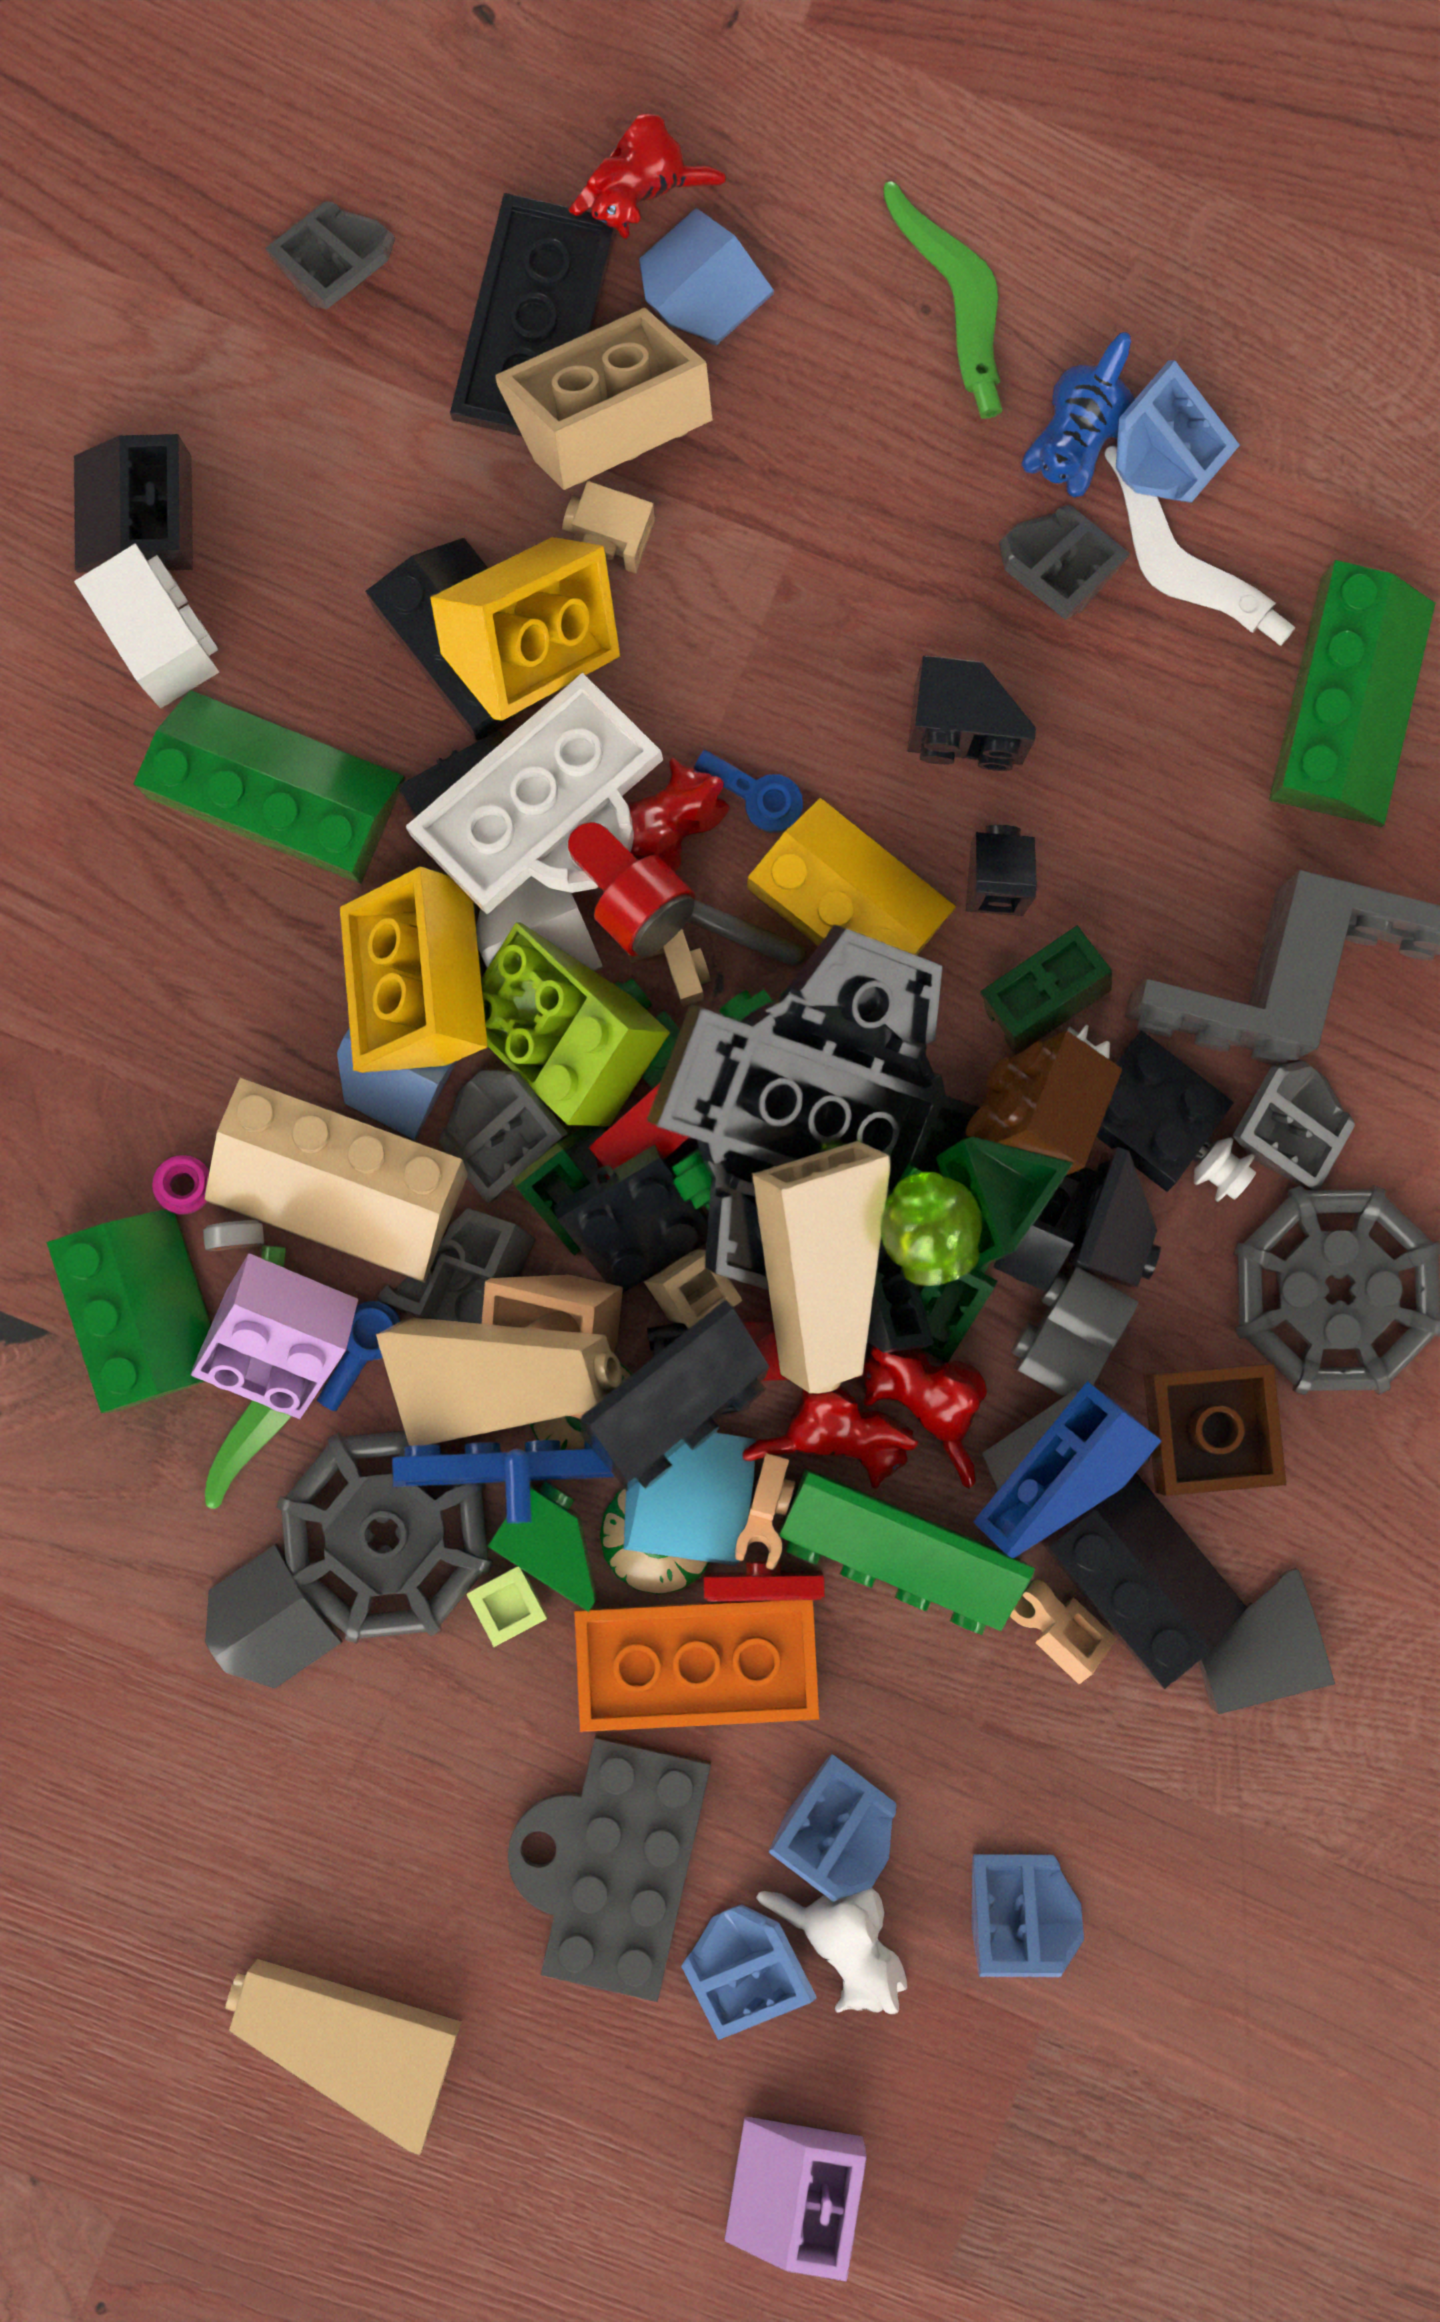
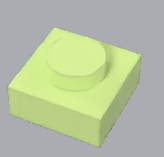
(507, 1605)

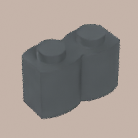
(1074, 1333)

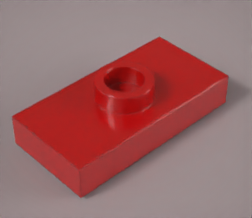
(763, 1584)

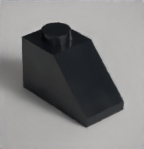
(1001, 871)
(1052, 1234)

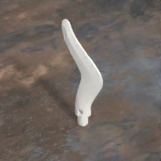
(1188, 578)

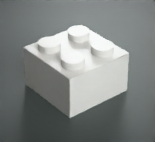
(142, 617)

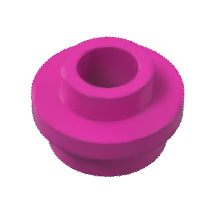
(171, 1170)

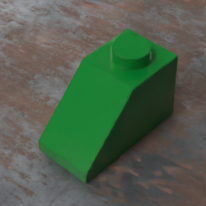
(551, 1545)

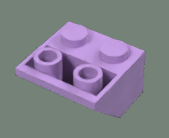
(275, 1337)
(797, 2196)

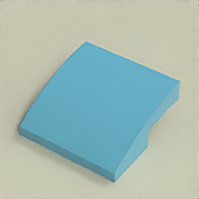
(696, 1505)

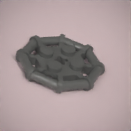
(1373, 1289)
(388, 1569)

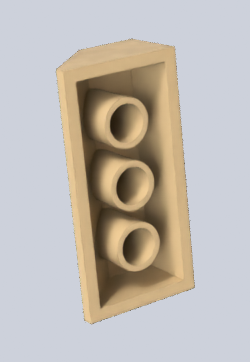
(333, 1179)

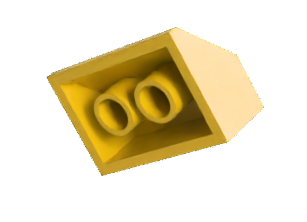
(529, 624)
(837, 875)
(412, 974)

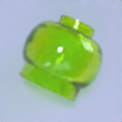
(931, 1228)

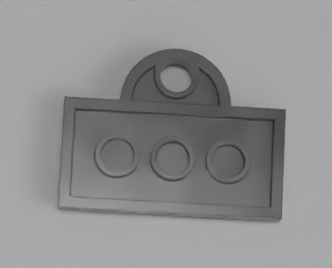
(614, 1865)

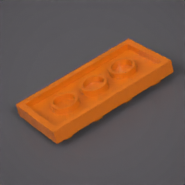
(696, 1664)

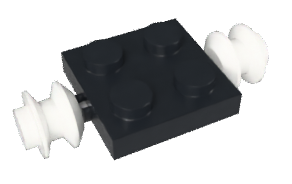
(1165, 1119)

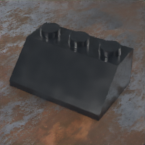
(407, 611)
(676, 1398)
(1147, 1580)

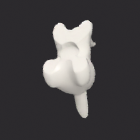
(847, 1938)

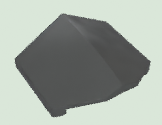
(331, 253)
(1061, 559)
(1295, 1124)
(499, 1130)
(265, 1623)

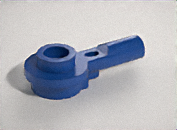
(770, 801)
(362, 1346)

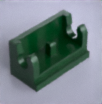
(1047, 989)

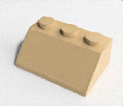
(607, 397)

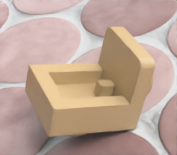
(686, 967)

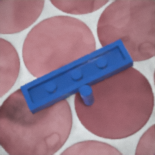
(486, 1464)

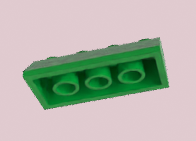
(1353, 694)
(269, 785)
(905, 1551)

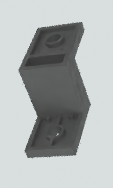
(1294, 969)

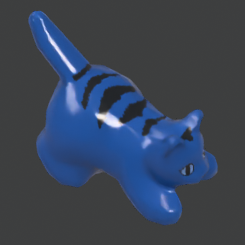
(1085, 415)

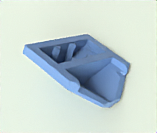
(702, 279)
(1171, 439)
(392, 1097)
(836, 1832)
(1023, 1916)
(745, 1971)

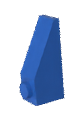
(1070, 1470)

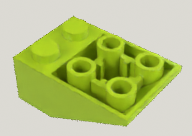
(566, 1029)

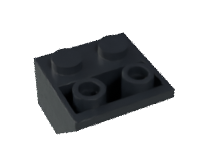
(131, 495)
(966, 715)

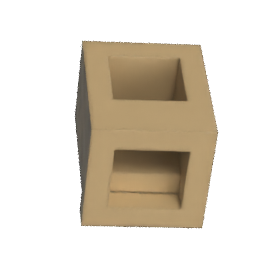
(611, 520)
(689, 1290)

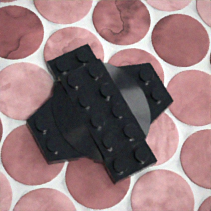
(807, 1075)

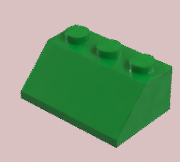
(133, 1307)

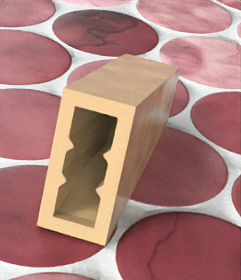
(822, 1259)
(489, 1378)
(350, 2045)

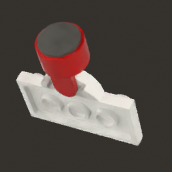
(557, 813)

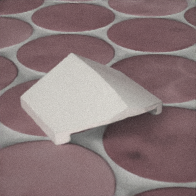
(546, 912)

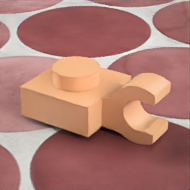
(771, 1497)
(1069, 1630)

